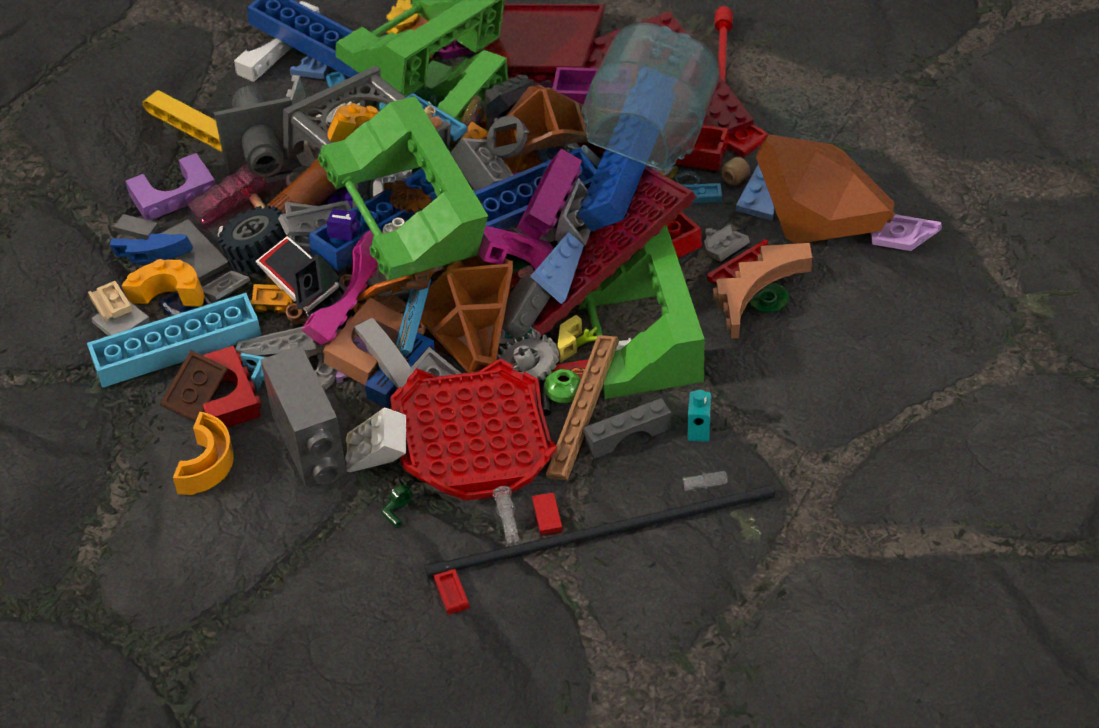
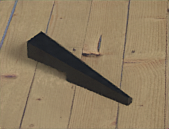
(504, 103)

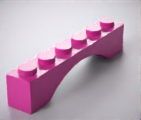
(324, 322)

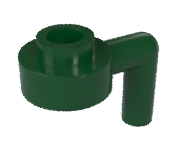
(399, 497)

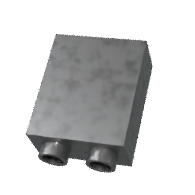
(304, 417)

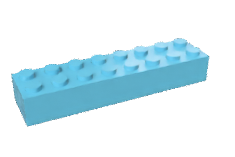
(172, 338)

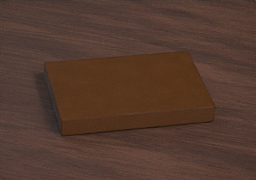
(194, 386)

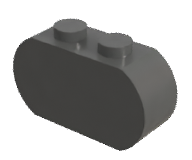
(524, 306)

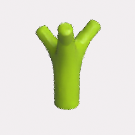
(586, 337)

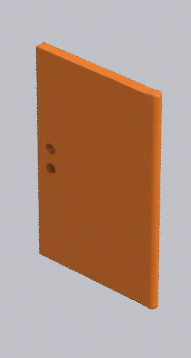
(392, 285)

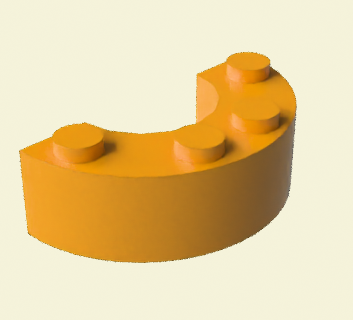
(348, 119)
(164, 277)
(212, 465)

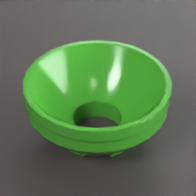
(562, 391)

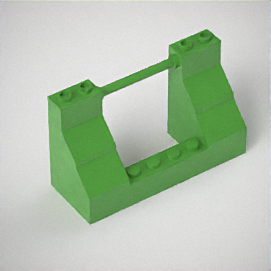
(406, 54)
(464, 81)
(399, 141)
(671, 348)

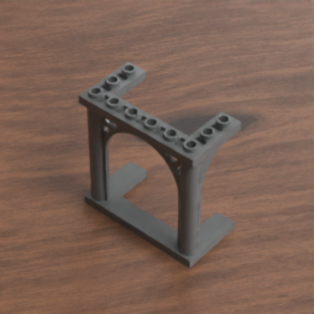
(368, 87)

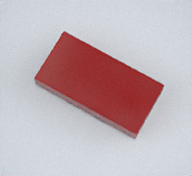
(547, 513)
(451, 591)

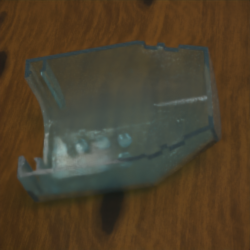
(650, 94)

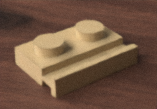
(110, 301)

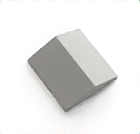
(225, 286)
(434, 364)

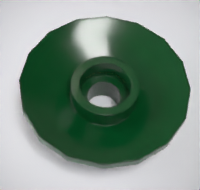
(770, 298)

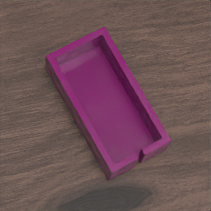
(574, 82)
(550, 195)

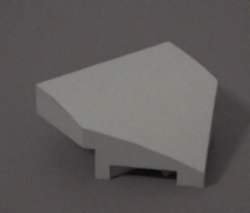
(724, 242)

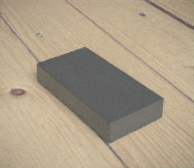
(135, 227)

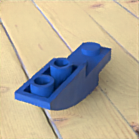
(156, 247)

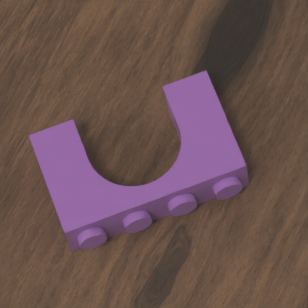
(157, 203)

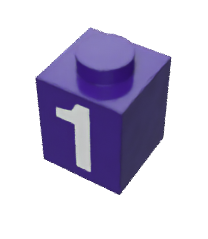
(342, 224)

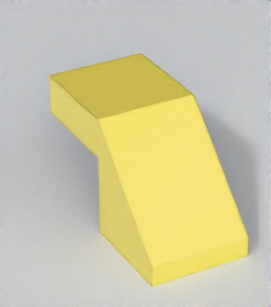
(567, 342)

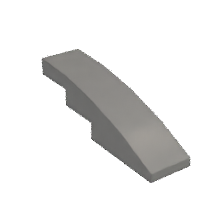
(385, 352)

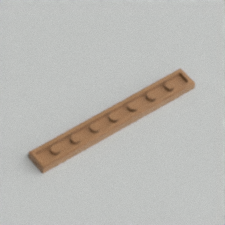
(582, 407)

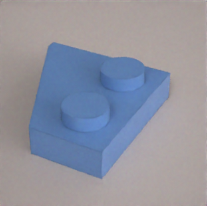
(310, 68)

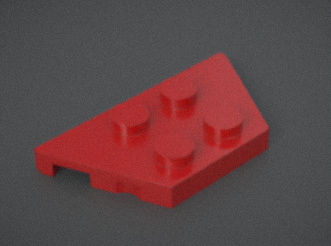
(728, 269)

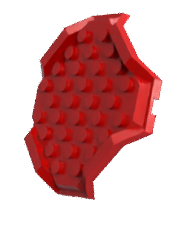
(474, 430)

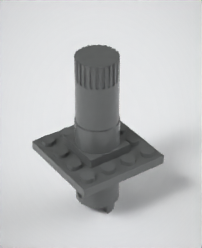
(254, 134)

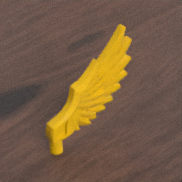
(396, 11)

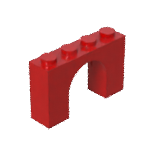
(241, 403)

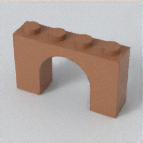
(346, 356)

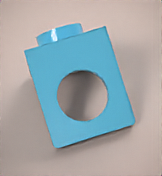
(257, 376)

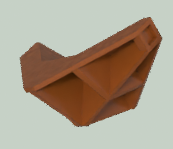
(549, 118)
(820, 190)
(468, 310)

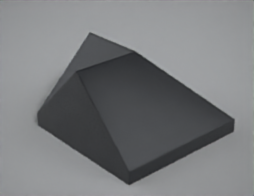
(312, 280)

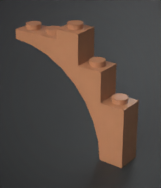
(771, 264)

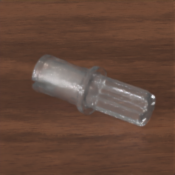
(705, 480)

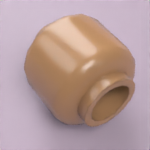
(735, 171)

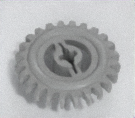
(543, 351)

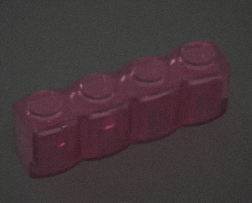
(224, 196)

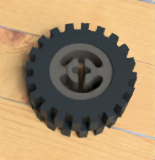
(251, 237)

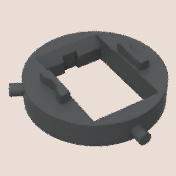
(506, 123)

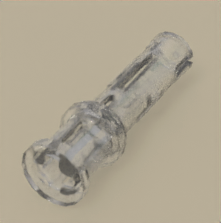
(505, 509)

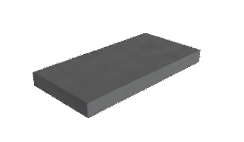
(204, 256)

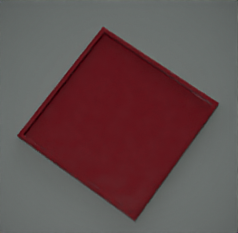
(547, 36)

